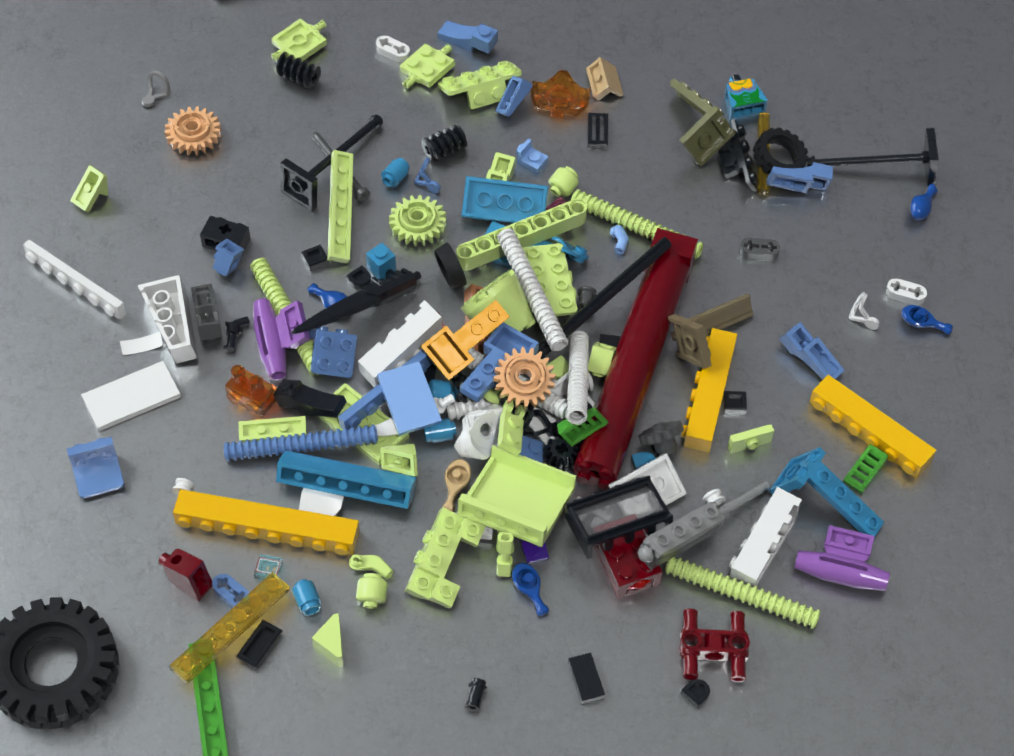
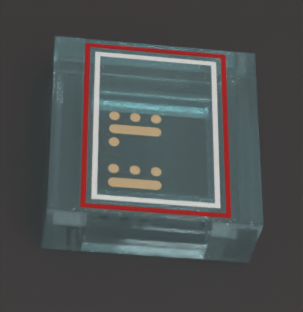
(267, 565)

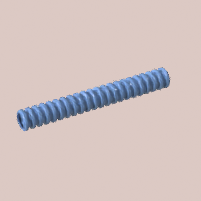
(300, 443)

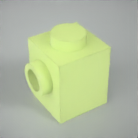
(601, 359)

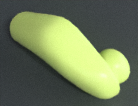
(371, 563)

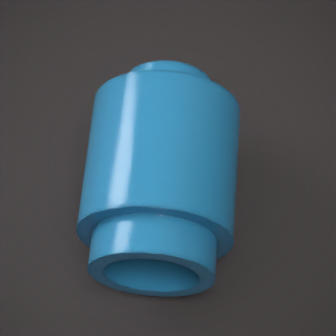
(395, 172)
(440, 432)
(306, 597)

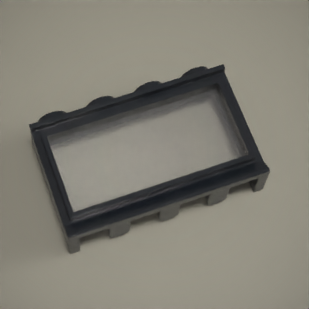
(616, 514)

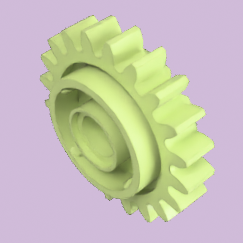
(417, 220)

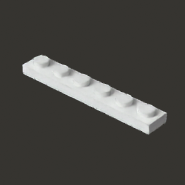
(77, 281)

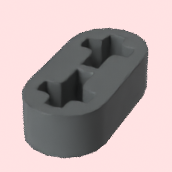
(759, 249)

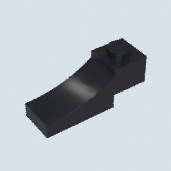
(308, 400)

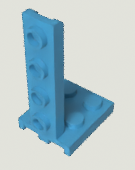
(811, 469)

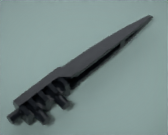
(373, 295)

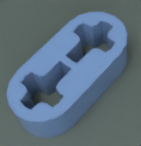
(233, 586)

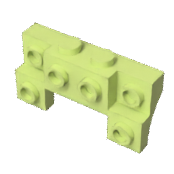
(437, 553)

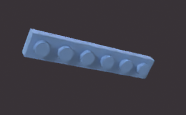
(373, 399)

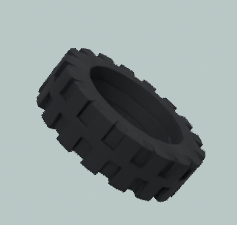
(782, 138)

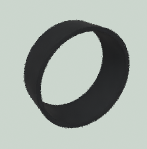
(450, 266)

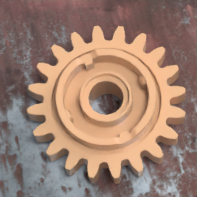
(192, 130)
(521, 391)

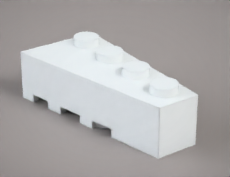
(401, 343)

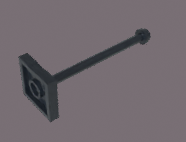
(928, 156)
(302, 184)

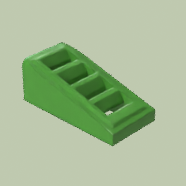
(578, 434)
(874, 458)

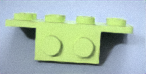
(481, 86)
(554, 277)

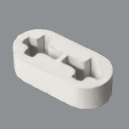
(391, 48)
(906, 292)

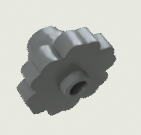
(662, 436)

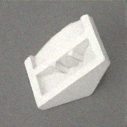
(320, 502)

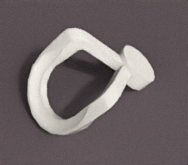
(870, 322)

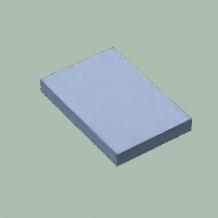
(409, 398)

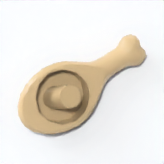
(456, 478)

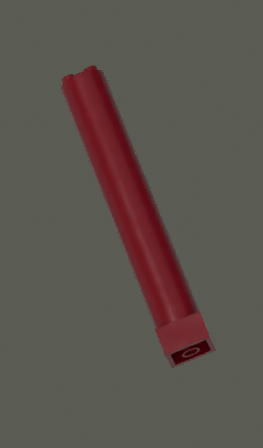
(636, 361)

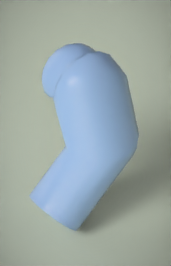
(622, 237)

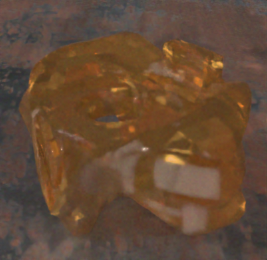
(560, 95)

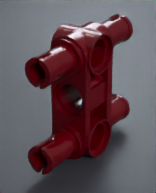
(714, 645)

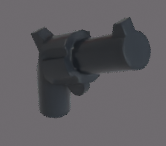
(233, 331)

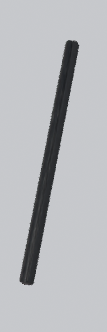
(610, 291)

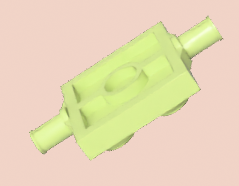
(299, 40)
(427, 66)

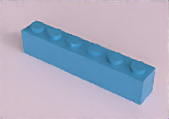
(346, 479)

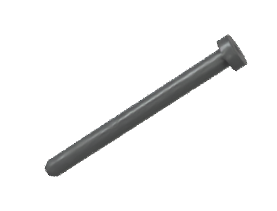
(362, 193)

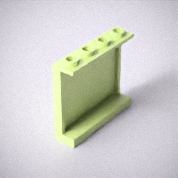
(518, 496)

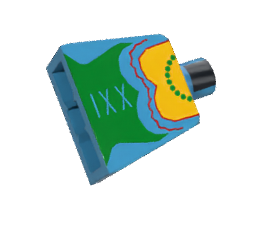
(743, 98)

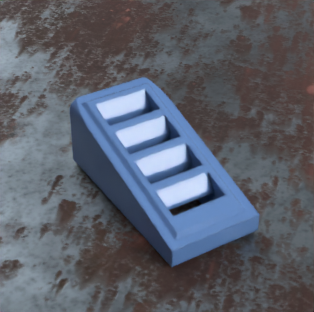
(513, 95)

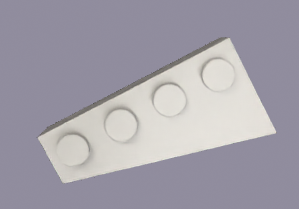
(171, 312)
(765, 538)

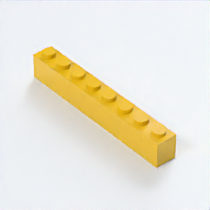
(266, 522)

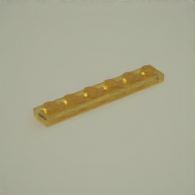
(229, 628)

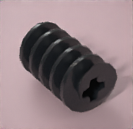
(297, 71)
(444, 141)

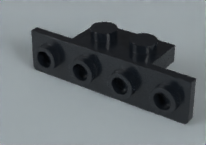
(735, 157)

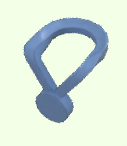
(432, 186)

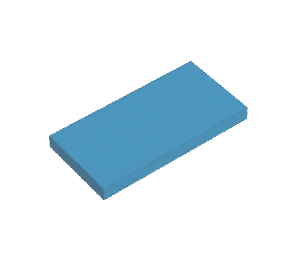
(502, 200)

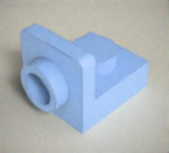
(530, 157)

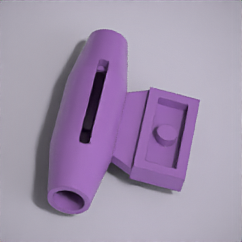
(275, 334)
(844, 561)

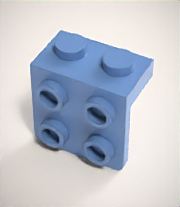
(333, 352)
(95, 467)

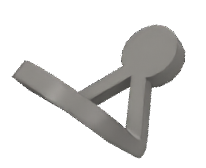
(149, 101)

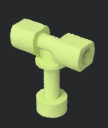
(504, 547)

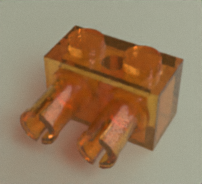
(250, 391)

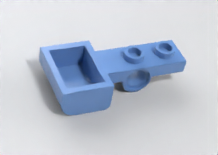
(500, 342)

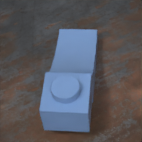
(469, 37)
(801, 179)
(811, 351)

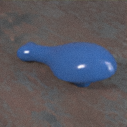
(922, 204)
(328, 297)
(921, 318)
(528, 582)

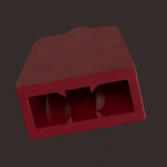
(186, 573)

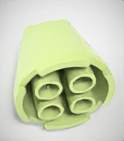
(509, 295)

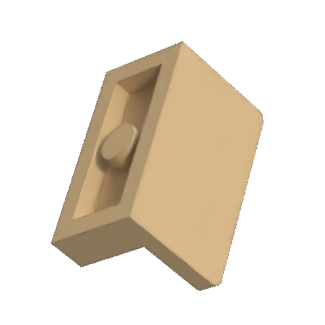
(603, 79)

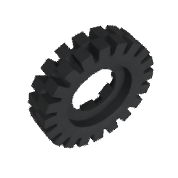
(79, 692)

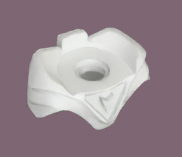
(473, 442)

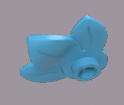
(576, 253)

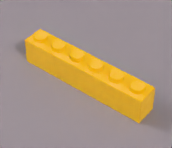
(709, 393)
(872, 426)

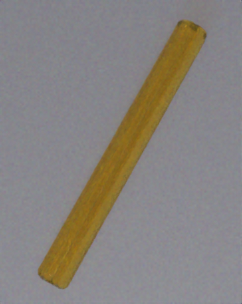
(763, 124)

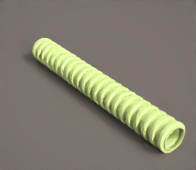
(623, 218)
(279, 300)
(744, 592)

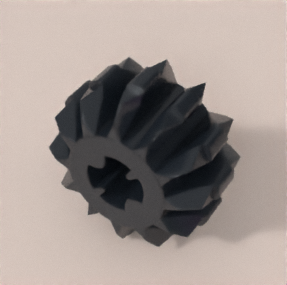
(560, 454)

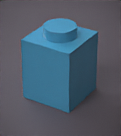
(380, 260)

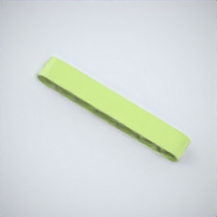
(528, 231)

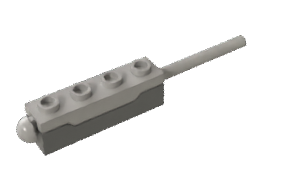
(690, 529)

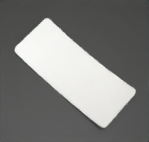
(141, 344)

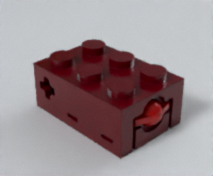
(625, 569)

